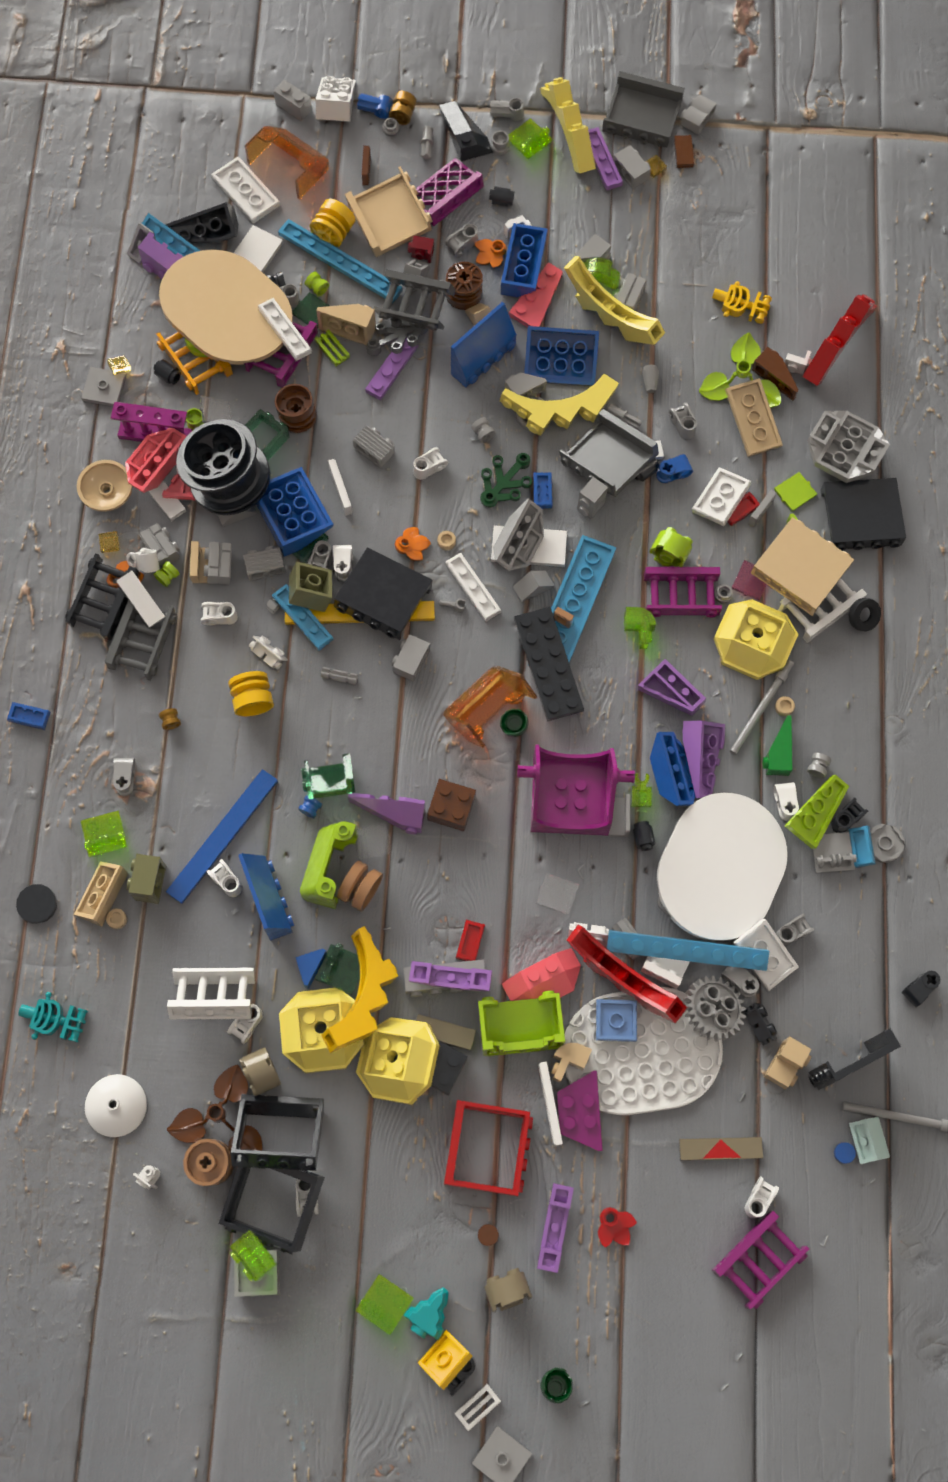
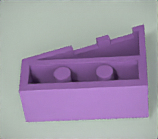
(156, 256)
(672, 688)

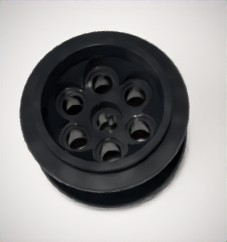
(223, 467)

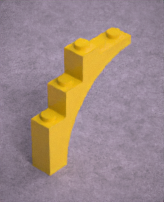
(369, 999)

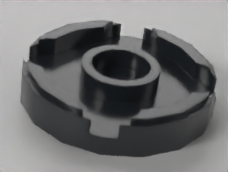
(36, 903)

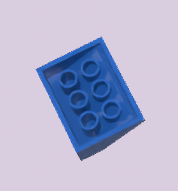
(482, 346)
(562, 355)
(293, 511)
(266, 895)

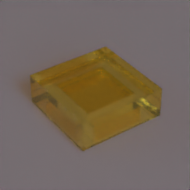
(657, 166)
(119, 364)
(109, 542)

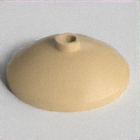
(100, 477)

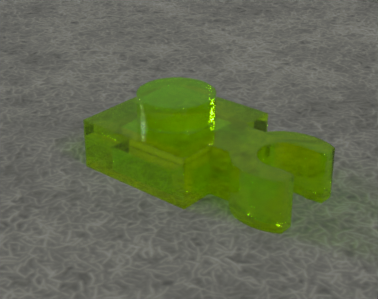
(641, 794)

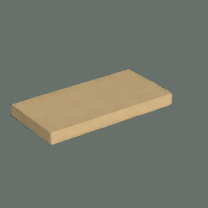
(753, 417)

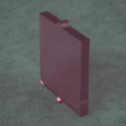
(748, 583)

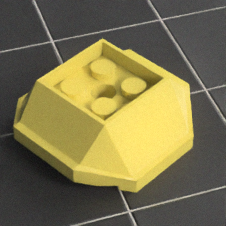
(750, 654)
(299, 1035)
(411, 1072)

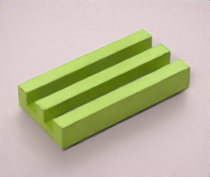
(324, 337)

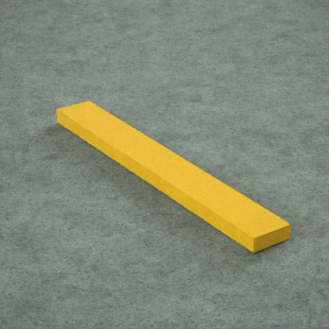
(424, 612)

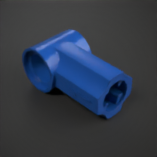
(379, 106)

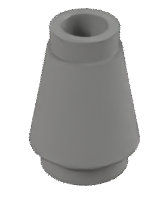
(650, 376)

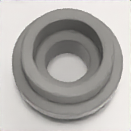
(390, 122)
(726, 589)

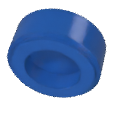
(844, 1153)

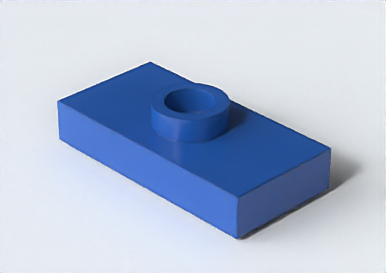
(542, 490)
(28, 715)

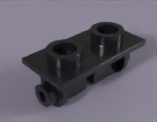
(766, 1029)

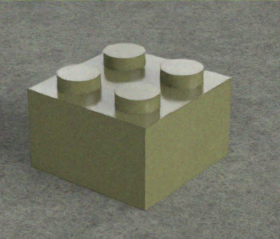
(310, 586)
(146, 878)

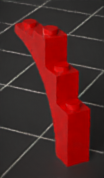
(843, 331)
(624, 977)

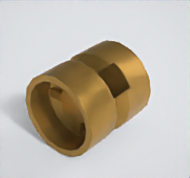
(403, 107)

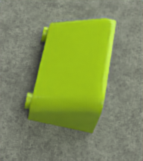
(315, 885)
(521, 1025)

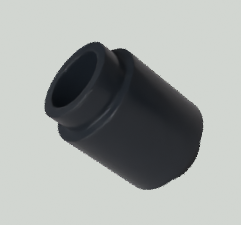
(501, 196)
(167, 371)
(649, 470)
(644, 836)

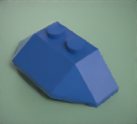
(672, 769)

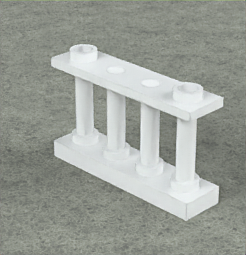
(825, 619)
(211, 1009)

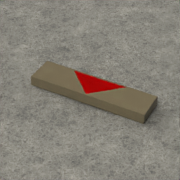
(721, 1148)

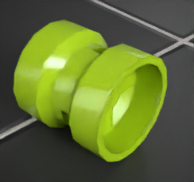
(318, 285)
(194, 418)
(166, 574)

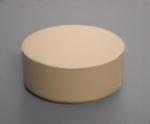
(446, 540)
(784, 706)
(116, 918)

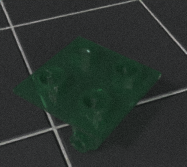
(339, 969)

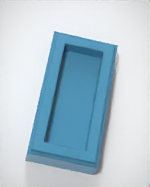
(862, 846)

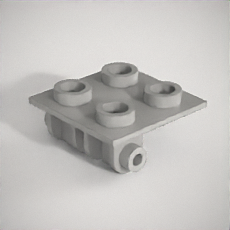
(834, 853)

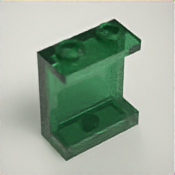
(328, 779)

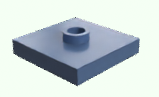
(616, 1020)

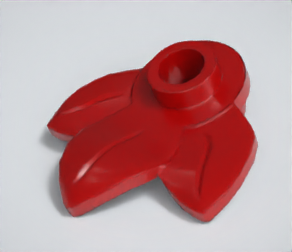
(617, 1229)

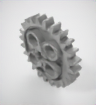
(714, 1008)

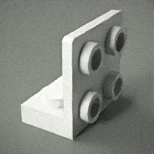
(665, 970)

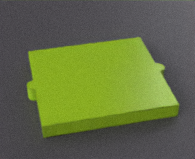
(795, 491)

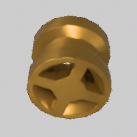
(169, 719)

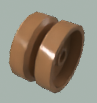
(359, 885)
(197, 1165)

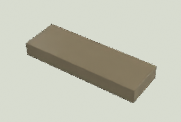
(450, 1033)

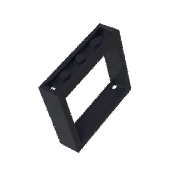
(284, 1107)
(269, 1239)

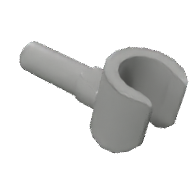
(454, 604)
(272, 606)

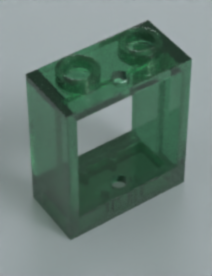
(280, 427)

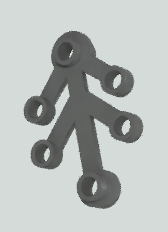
(374, 346)

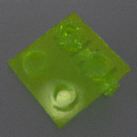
(530, 138)
(103, 833)
(384, 1304)

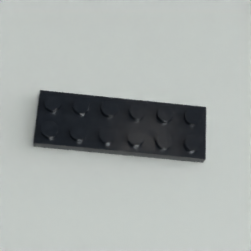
(548, 664)

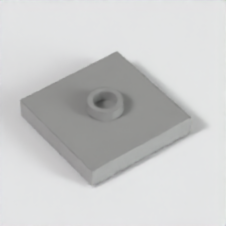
(103, 387)
(501, 1457)

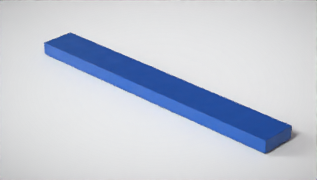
(221, 836)

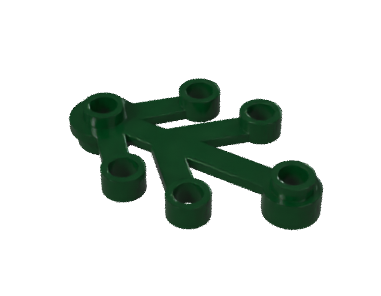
(504, 482)

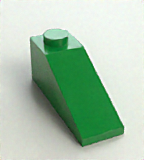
(779, 757)

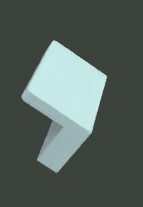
(869, 1140)

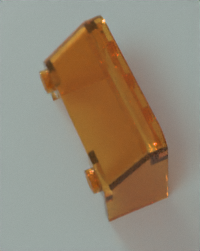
(309, 159)
(484, 700)

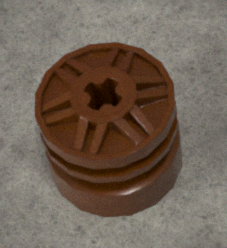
(468, 284)
(296, 407)

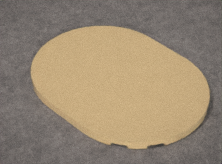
(215, 306)

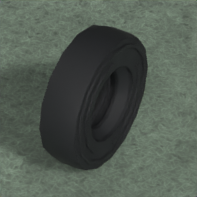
(874, 617)

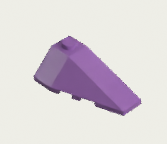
(702, 746)
(403, 813)

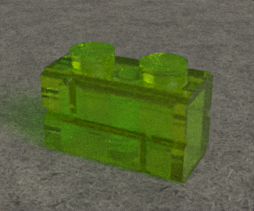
(252, 1255)

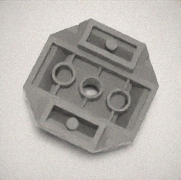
(846, 445)

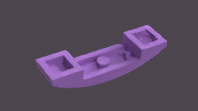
(450, 977)
(555, 1228)

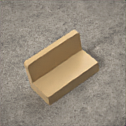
(197, 563)

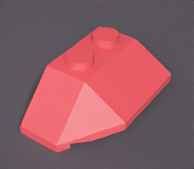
(153, 459)
(553, 973)

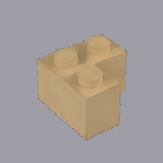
(786, 1062)

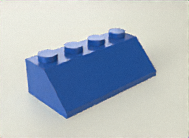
(523, 260)

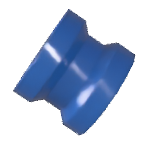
(310, 807)

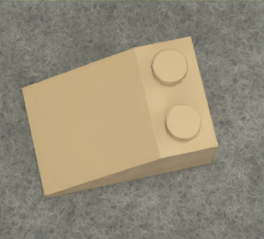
(348, 321)

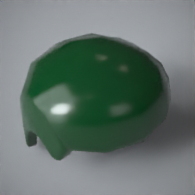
(514, 722)
(556, 1385)

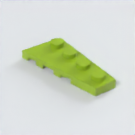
(816, 814)

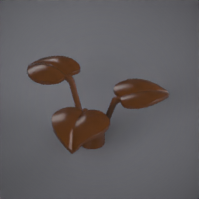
(229, 1086)

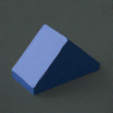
(309, 965)

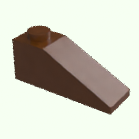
(773, 368)

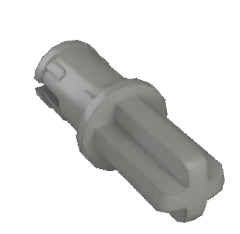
(427, 142)
(624, 416)

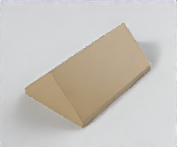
(101, 893)

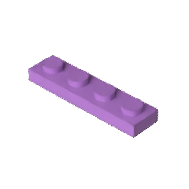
(603, 161)
(389, 371)

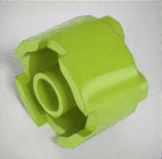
(671, 548)

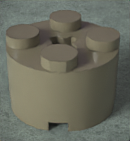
(260, 1071)
(508, 1290)

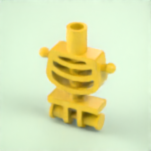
(757, 308)

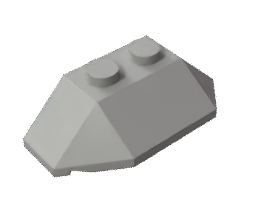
(520, 537)

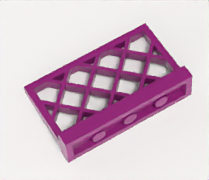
(453, 198)

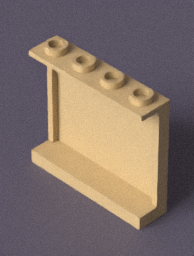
(390, 213)
(802, 566)

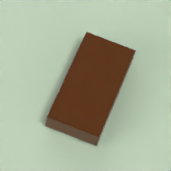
(684, 151)
(366, 164)

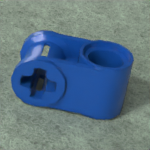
(674, 469)

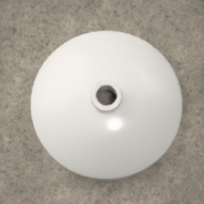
(129, 1109)

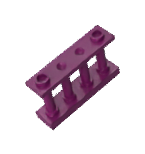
(290, 364)
(141, 420)
(690, 575)
(739, 1253)

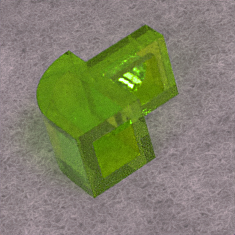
(603, 271)
(640, 620)

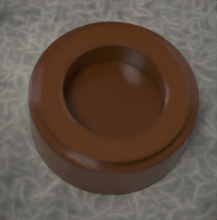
(488, 1235)

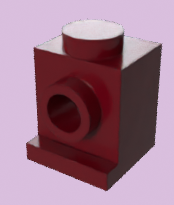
(421, 248)

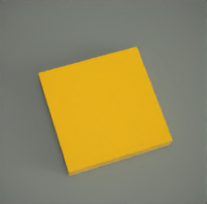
(445, 1359)

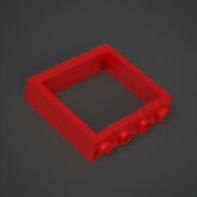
(524, 1144)

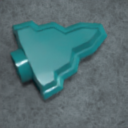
(429, 1315)

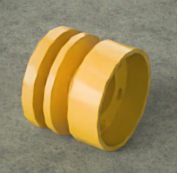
(332, 222)
(251, 693)

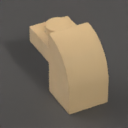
(571, 1054)

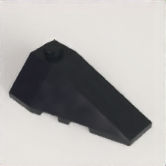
(465, 134)
(209, 225)

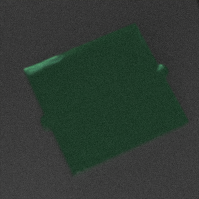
(307, 308)

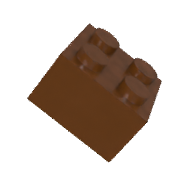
(451, 805)

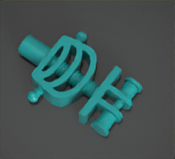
(39, 1015)

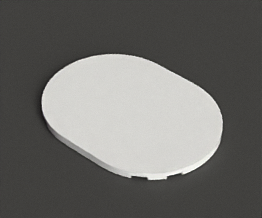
(722, 866)
(656, 1073)

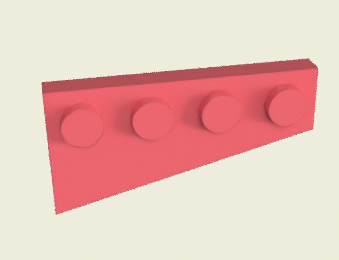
(533, 306)

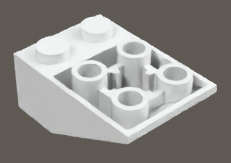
(335, 99)

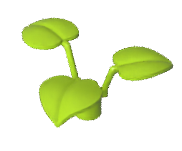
(744, 354)

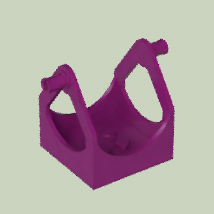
(573, 791)

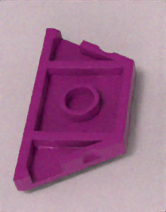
(581, 1111)

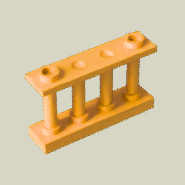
(220, 366)

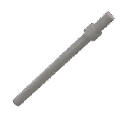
(780, 678)
(941, 1124)

